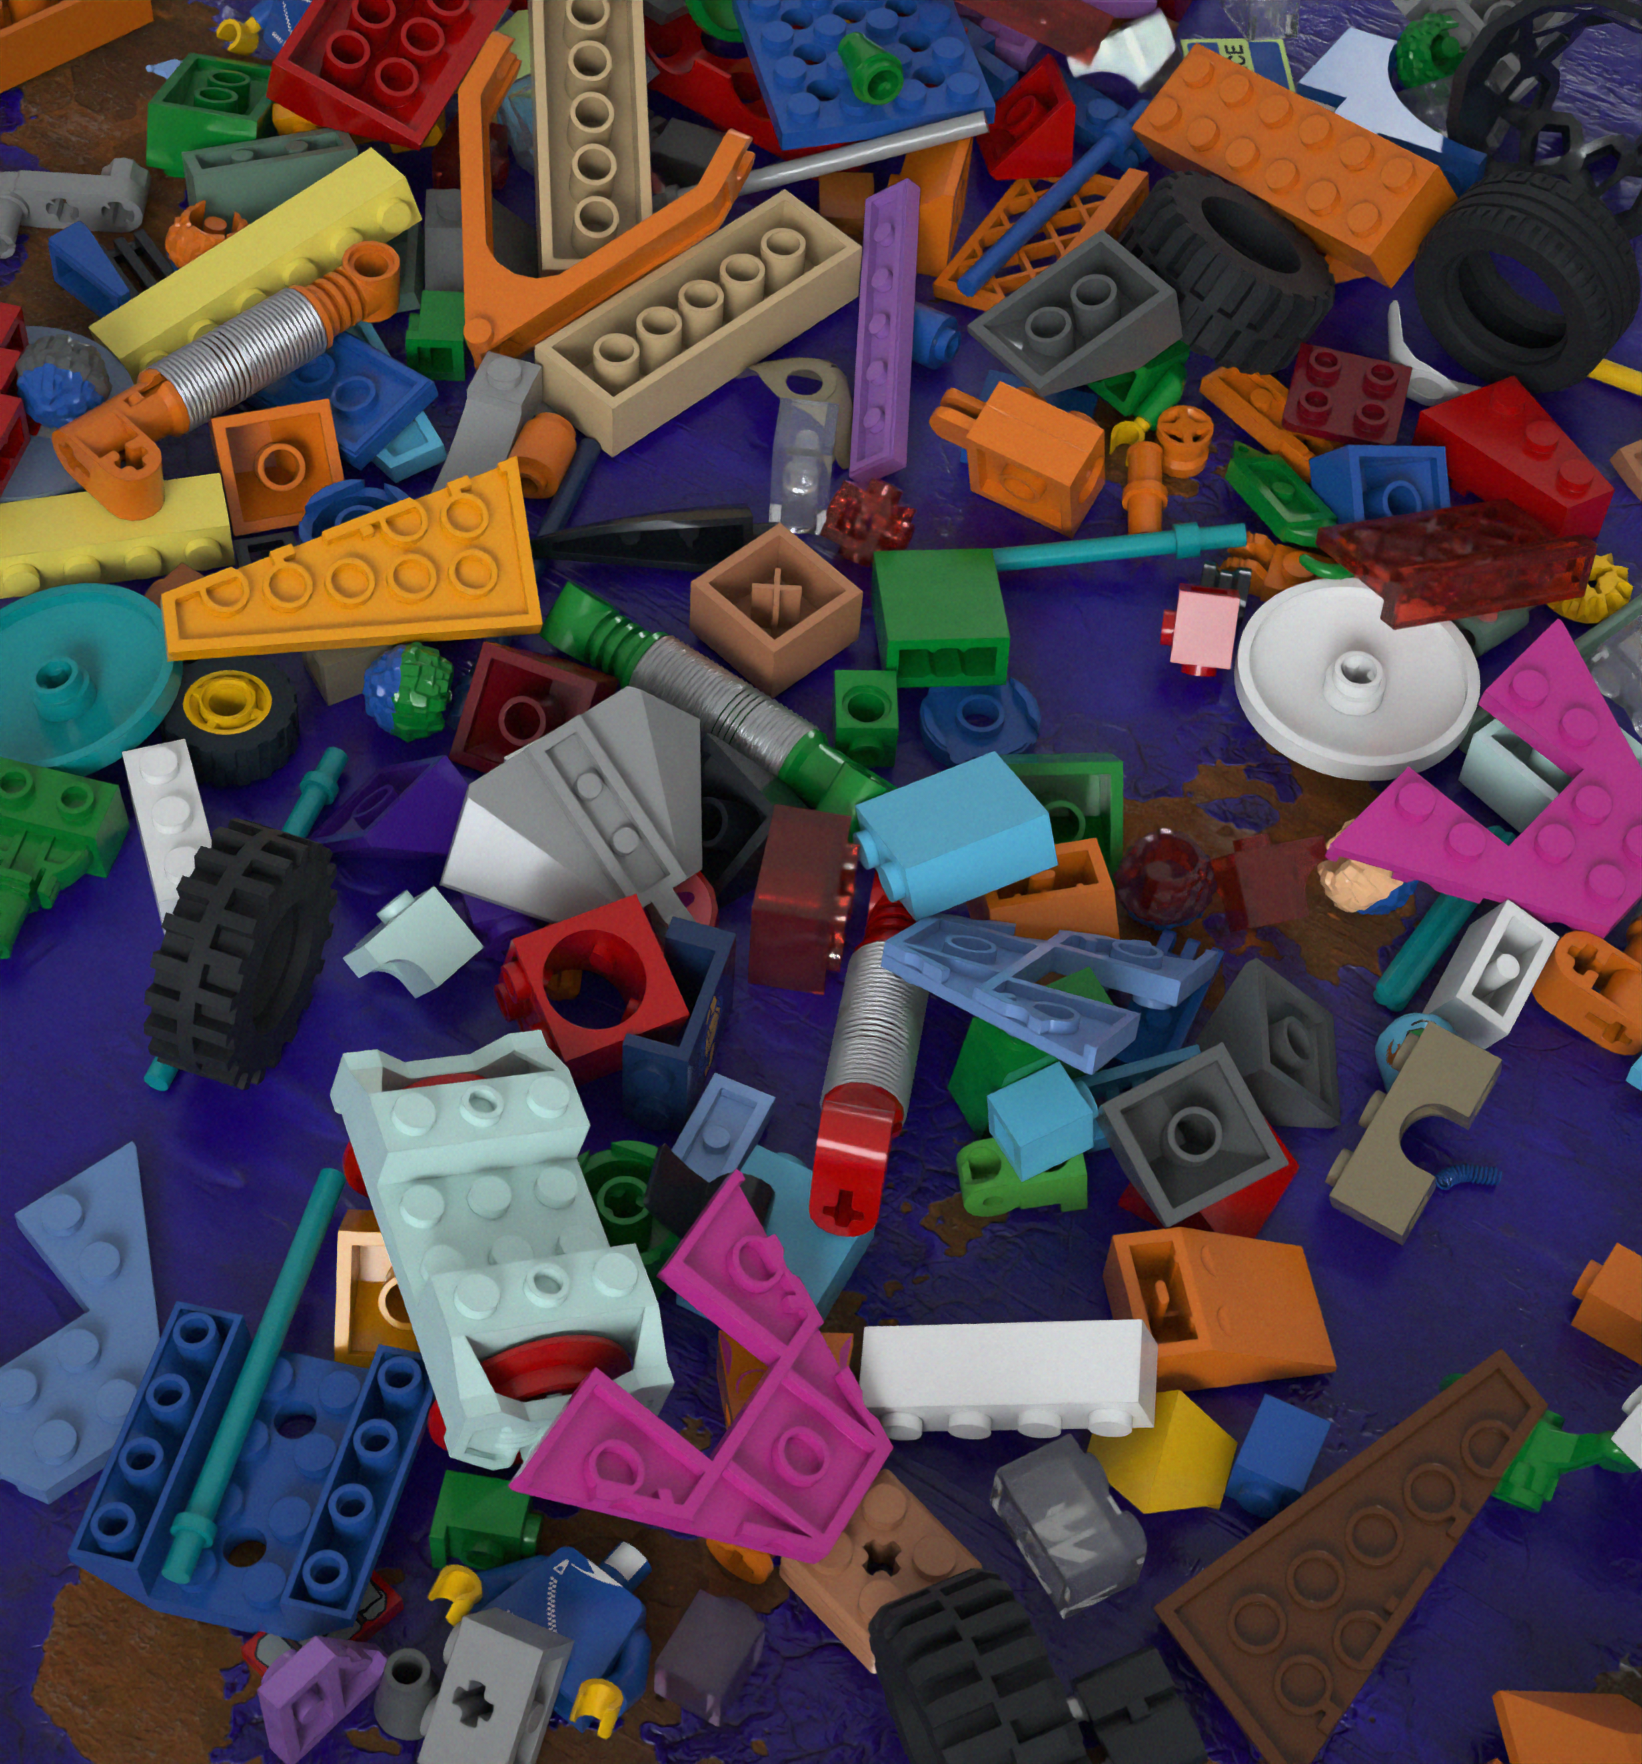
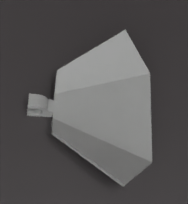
(588, 816)

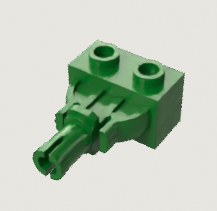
(51, 836)

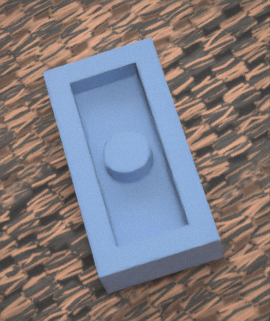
(724, 1127)

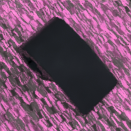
(679, 1194)

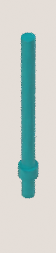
(1183, 541)

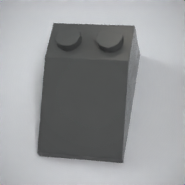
(1082, 319)

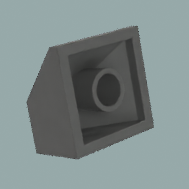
(513, 241)
(1279, 1046)
(1190, 1136)

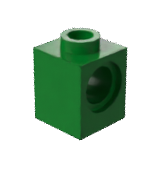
(865, 716)

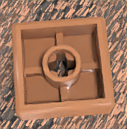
(885, 1529)

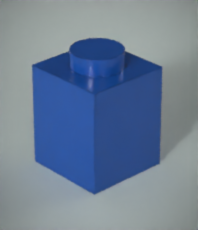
(1276, 1458)

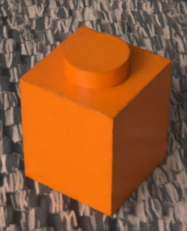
(1612, 1302)

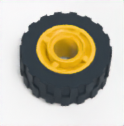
(234, 719)

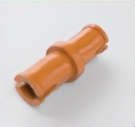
(1144, 494)

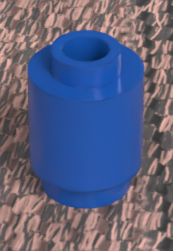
(934, 337)

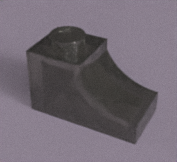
(1137, 50)

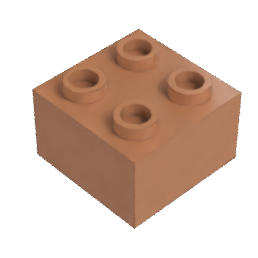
(775, 610)

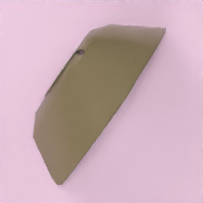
(834, 390)

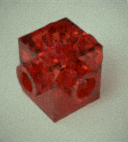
(852, 516)

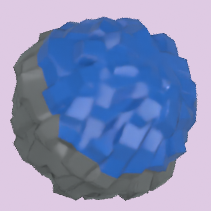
(61, 380)

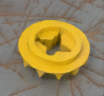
(1598, 603)

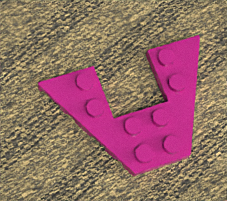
(1578, 855)
(790, 1457)

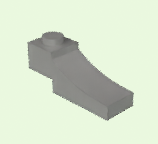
(496, 408)

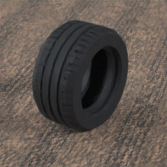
(1561, 239)

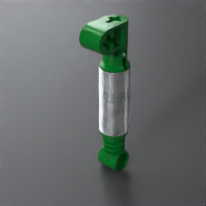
(726, 705)

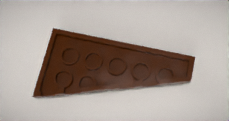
(1324, 1587)

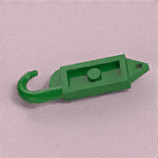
(1283, 503)

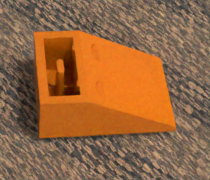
(1219, 1307)

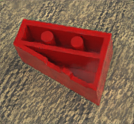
(1512, 449)

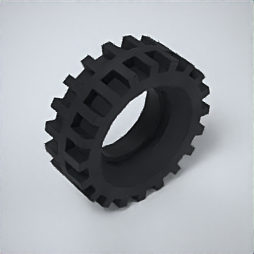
(240, 953)

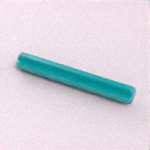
(1426, 945)

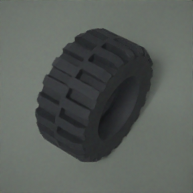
(1238, 269)
(971, 1677)

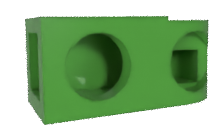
(993, 1187)

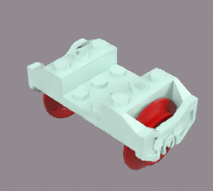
(497, 1240)

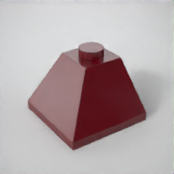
(520, 699)

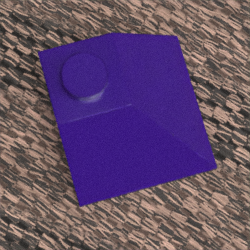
(398, 813)

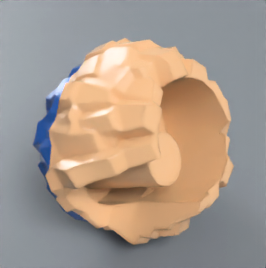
(1361, 886)

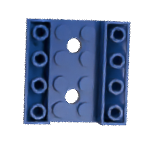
(310, 1499)

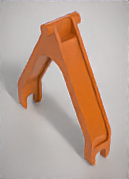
(515, 311)

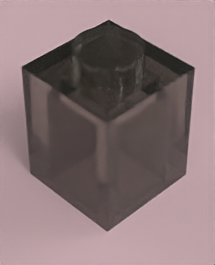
(681, 154)

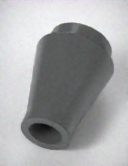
(405, 1693)

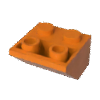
(1066, 897)

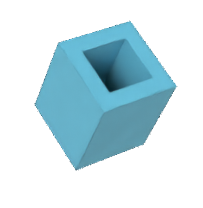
(1042, 1120)

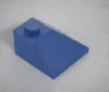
(1380, 480)

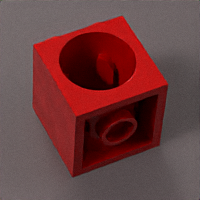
(608, 942)

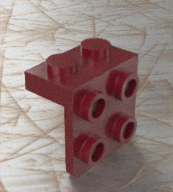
(1345, 397)

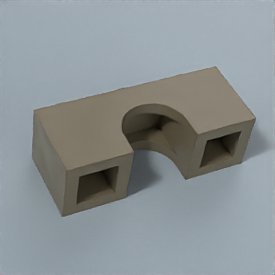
(1435, 1078)

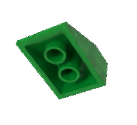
(207, 106)

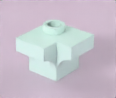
(416, 942)

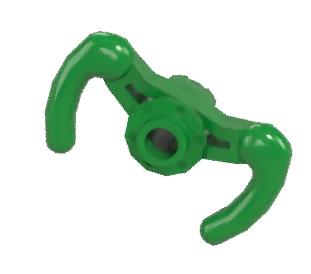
(1549, 1455)

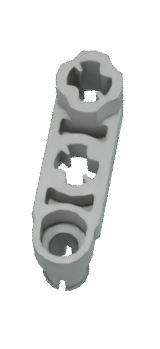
(102, 202)

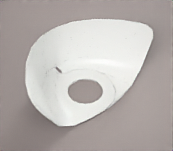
(1425, 383)

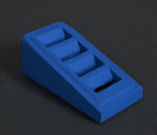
(86, 270)

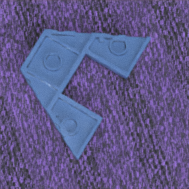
(995, 974)
(76, 1387)

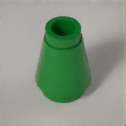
(870, 69)

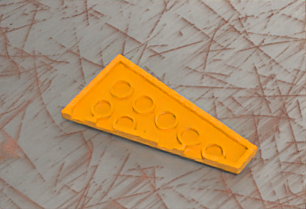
(392, 577)

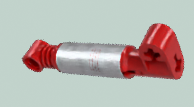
(866, 1078)

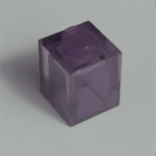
(710, 1656)

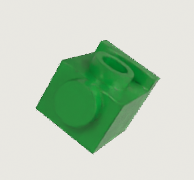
(437, 338)
(483, 1523)

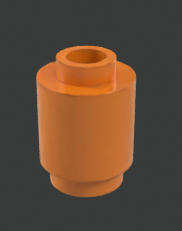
(544, 454)

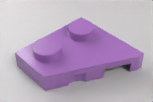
(314, 1690)

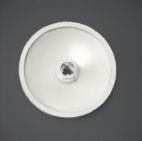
(1348, 689)

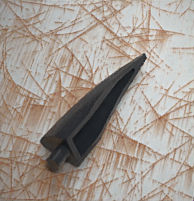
(666, 539)

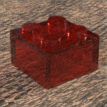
(803, 900)

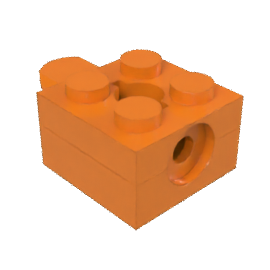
(1027, 453)

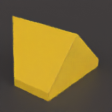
(1175, 1463)

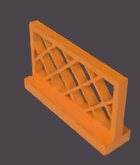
(1110, 214)

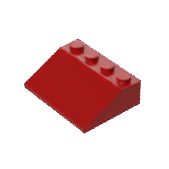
(381, 63)

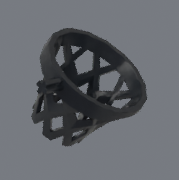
(1476, 107)

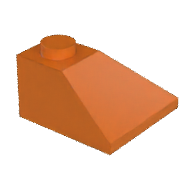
(274, 462)
(1569, 1727)

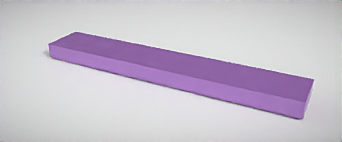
(885, 333)

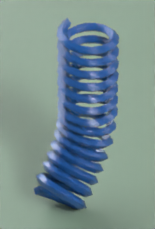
(1466, 1175)

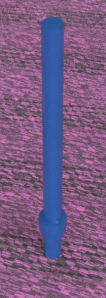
(1112, 142)

